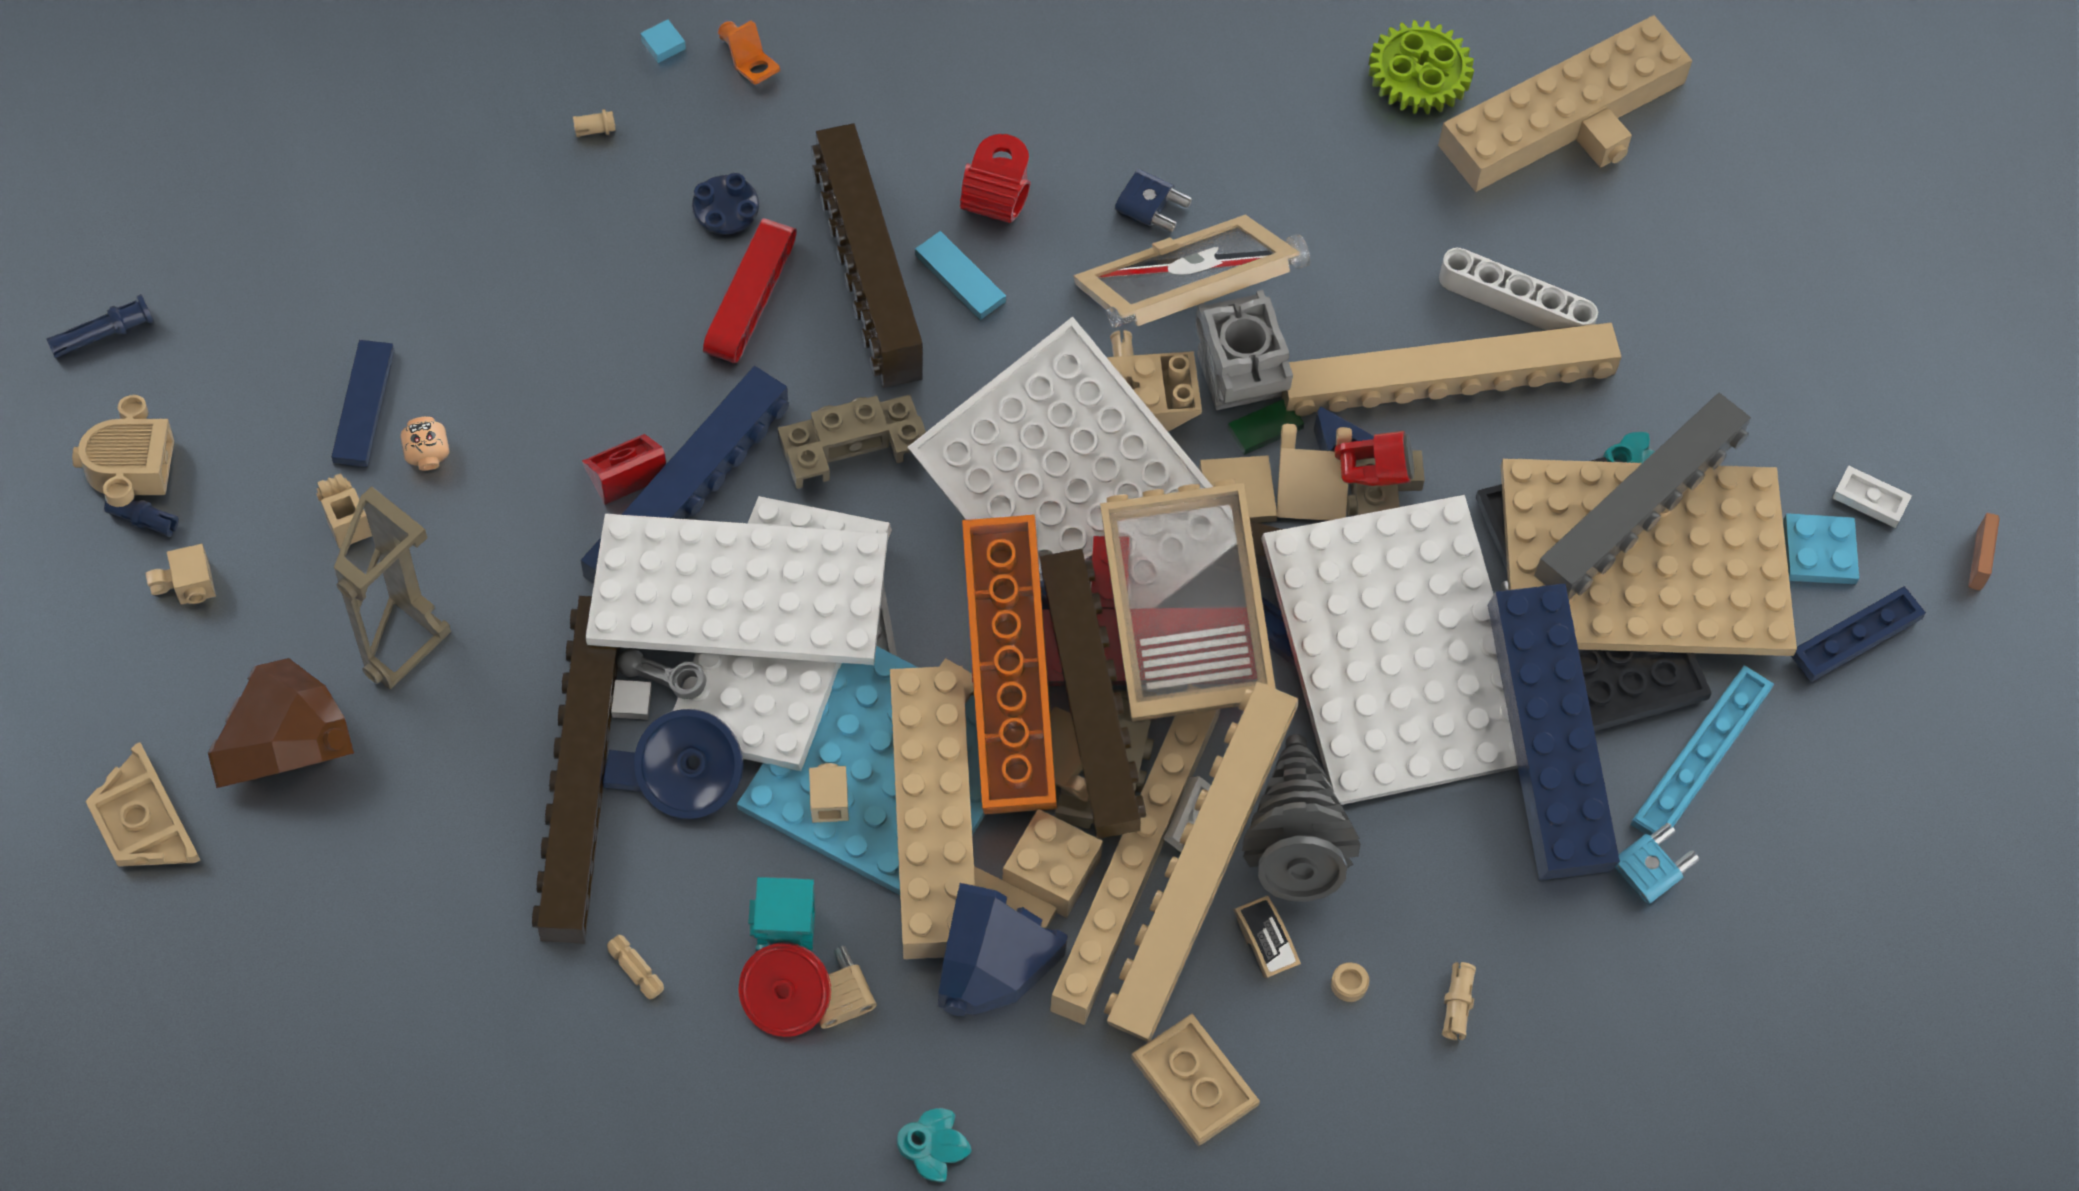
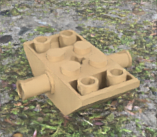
(1162, 381)

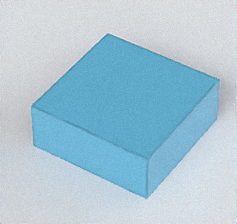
(663, 41)

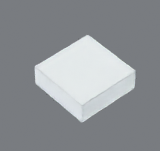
(631, 699)

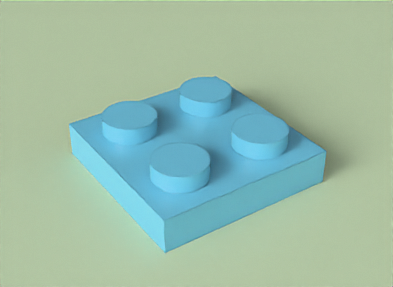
(1821, 548)

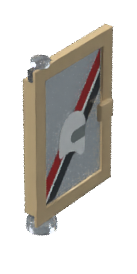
(1191, 270)

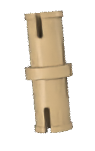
(1459, 1001)

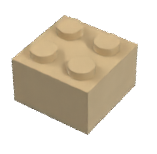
(1053, 861)

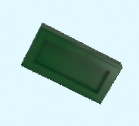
(1262, 426)

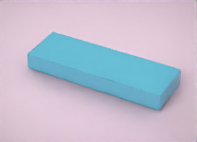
(960, 275)

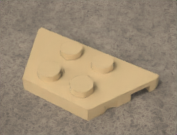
(139, 816)

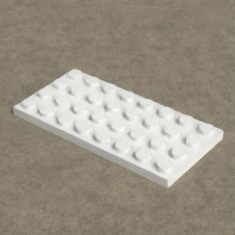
(738, 589)
(774, 701)

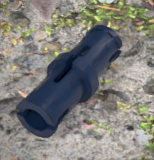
(144, 515)

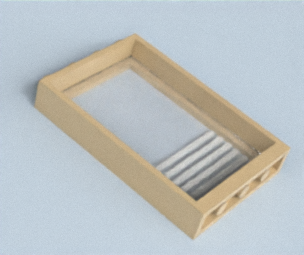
(1186, 599)

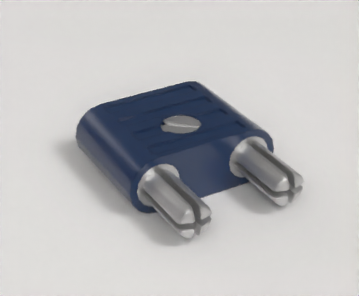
(1146, 197)

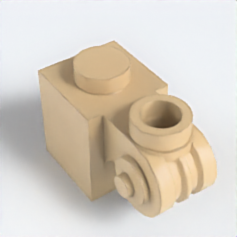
(339, 505)

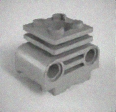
(1242, 351)

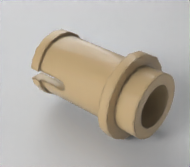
(594, 123)

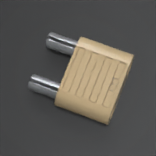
(848, 992)

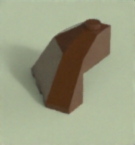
(278, 726)

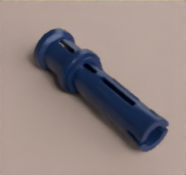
(115, 321)

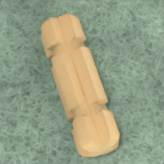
(635, 967)

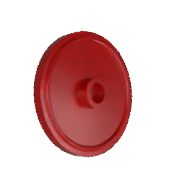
(784, 989)

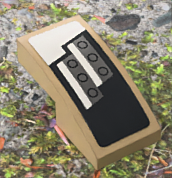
(1267, 936)

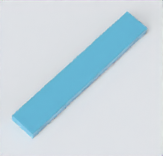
(1703, 752)

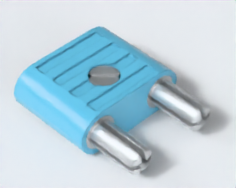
(1650, 868)

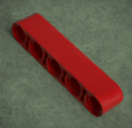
(749, 290)

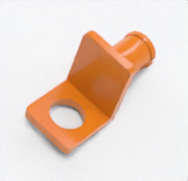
(747, 50)

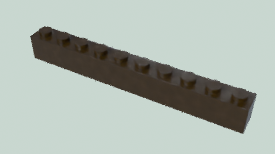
(576, 786)

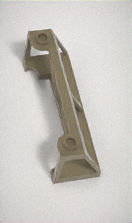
(393, 536)

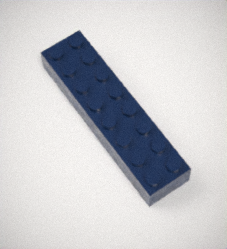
(1553, 732)

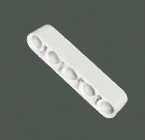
(1505, 284)

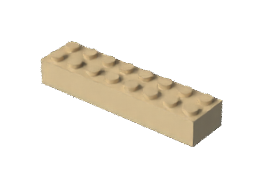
(1550, 106)
(930, 803)

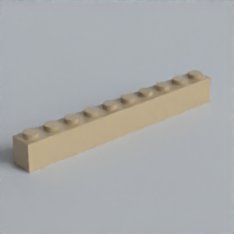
(1452, 369)
(1202, 862)
(1131, 867)

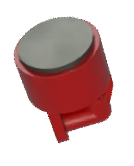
(1392, 460)

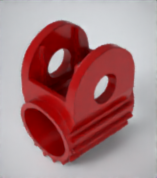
(998, 184)

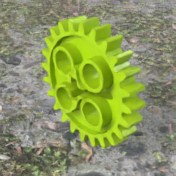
(1421, 67)

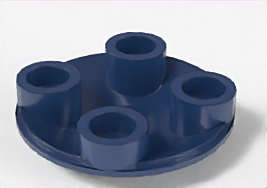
(725, 203)

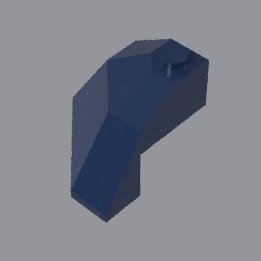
(993, 953)

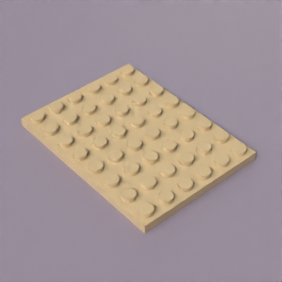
(1694, 583)

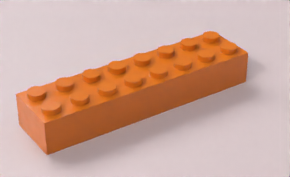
(1009, 664)

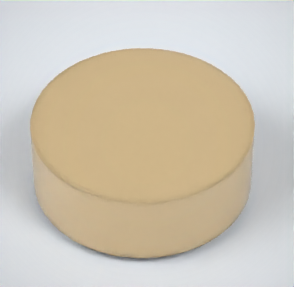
(1350, 982)

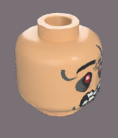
(424, 443)

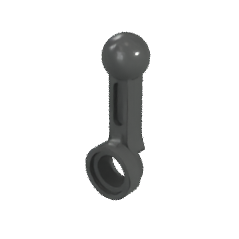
(633, 663)

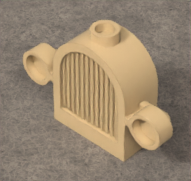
(127, 454)

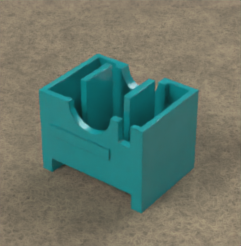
(783, 912)

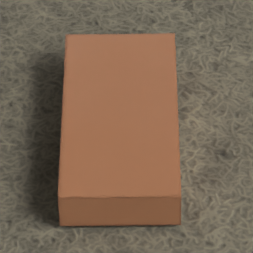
(1984, 551)

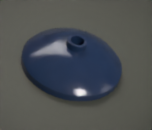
(664, 766)

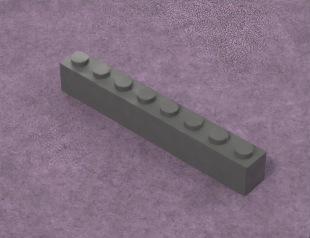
(1643, 496)

